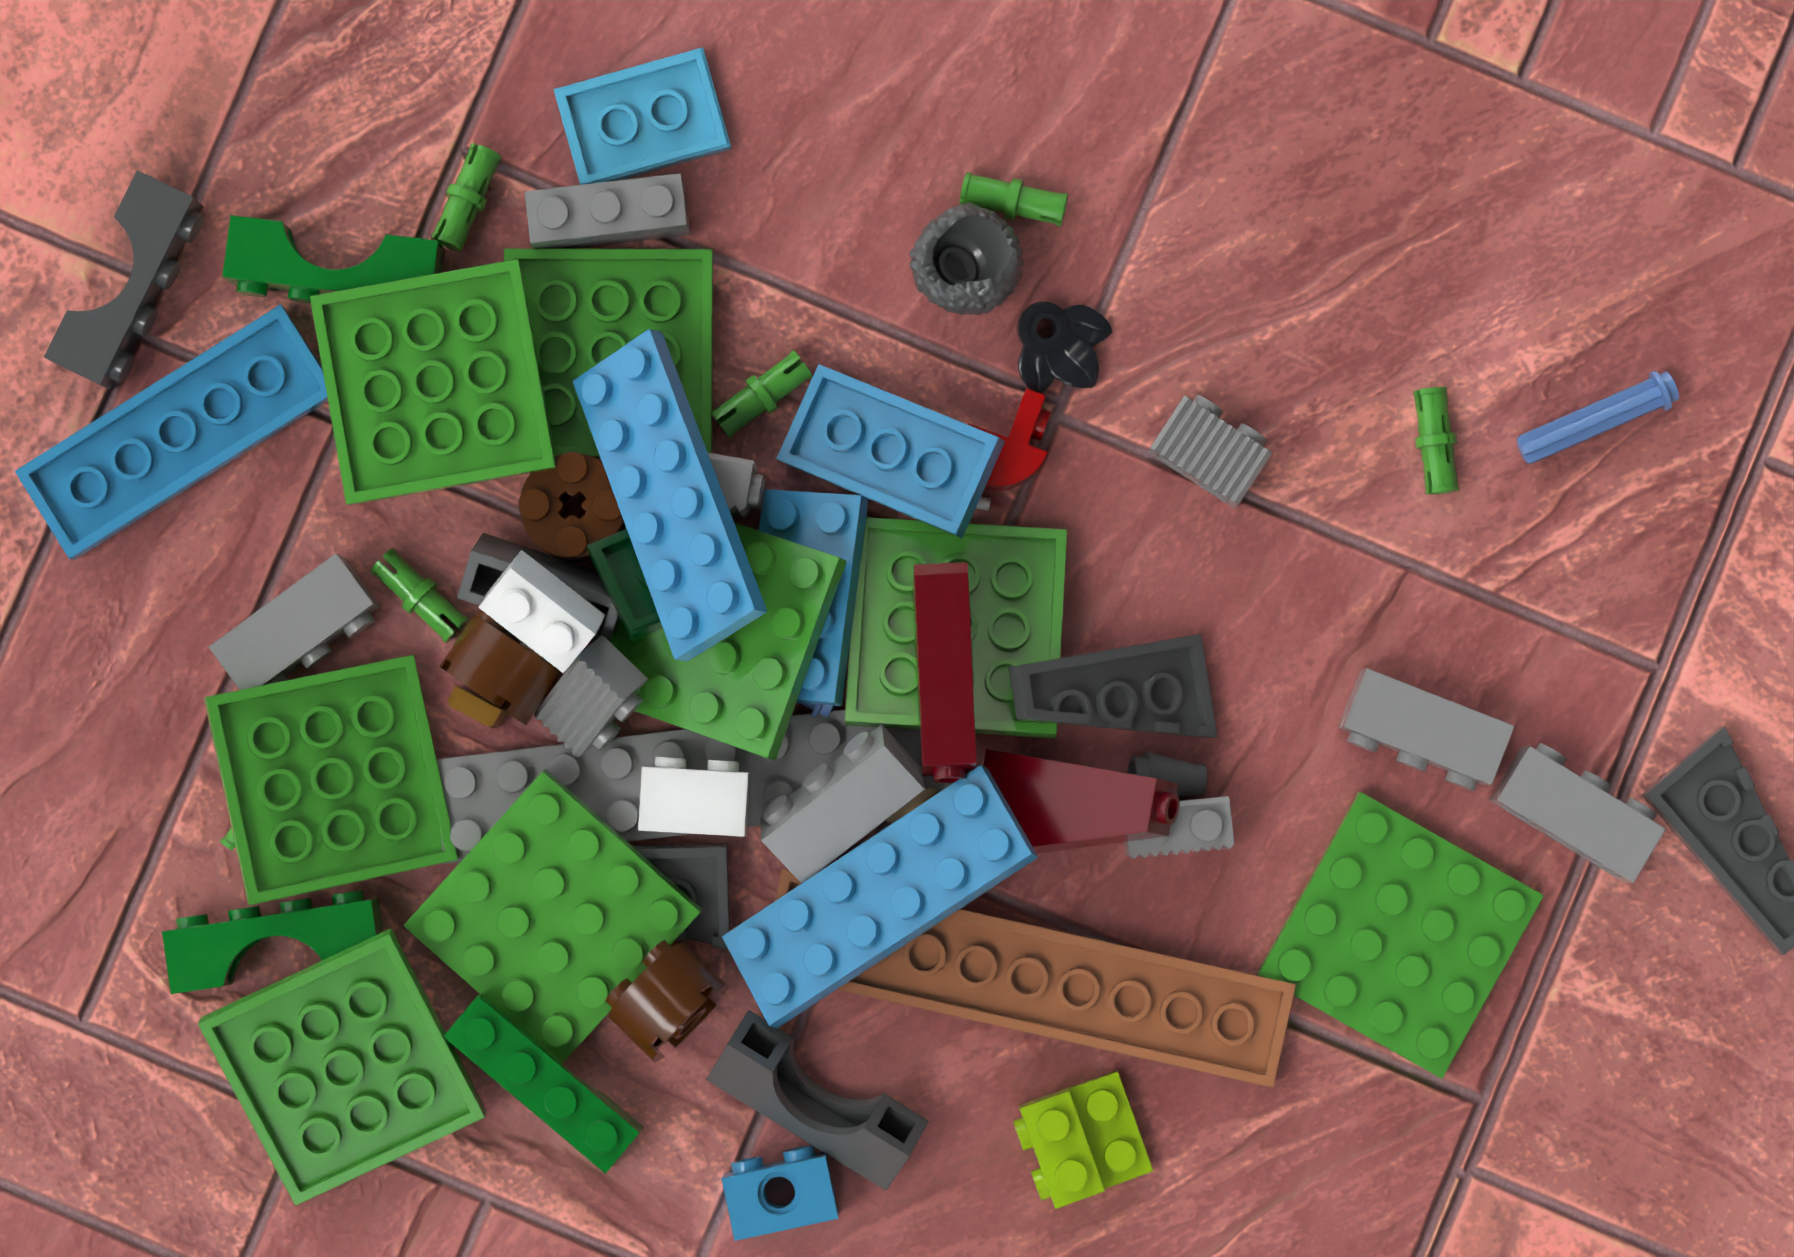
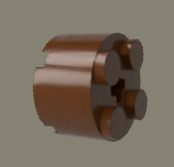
(543, 506)
(500, 667)
(665, 998)

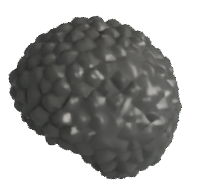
(967, 260)

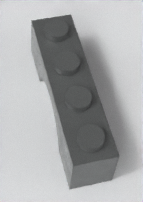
(101, 339)
(864, 1135)

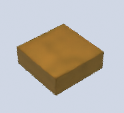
(476, 707)

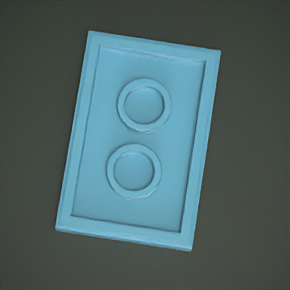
(643, 118)

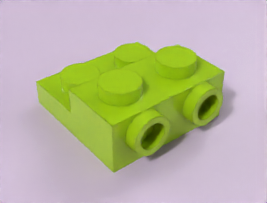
(1082, 1140)

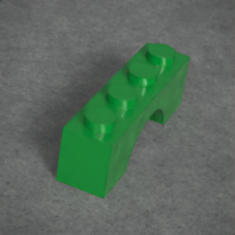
(265, 257)
(209, 954)
(543, 1084)

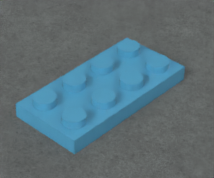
(890, 450)
(835, 527)

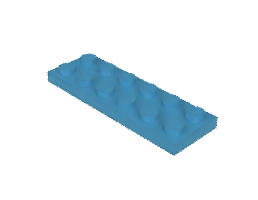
(175, 433)
(669, 496)
(879, 896)

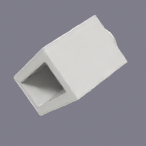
(542, 611)
(694, 800)

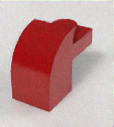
(1017, 459)

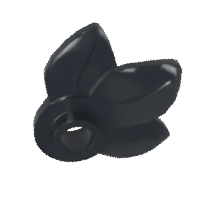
(1065, 351)

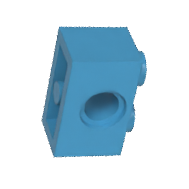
(756, 1215)

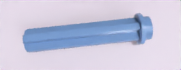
(1598, 417)

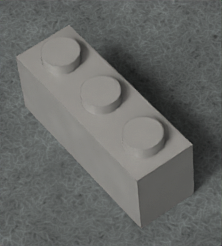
(608, 212)
(297, 626)
(1424, 729)
(841, 803)
(1578, 812)

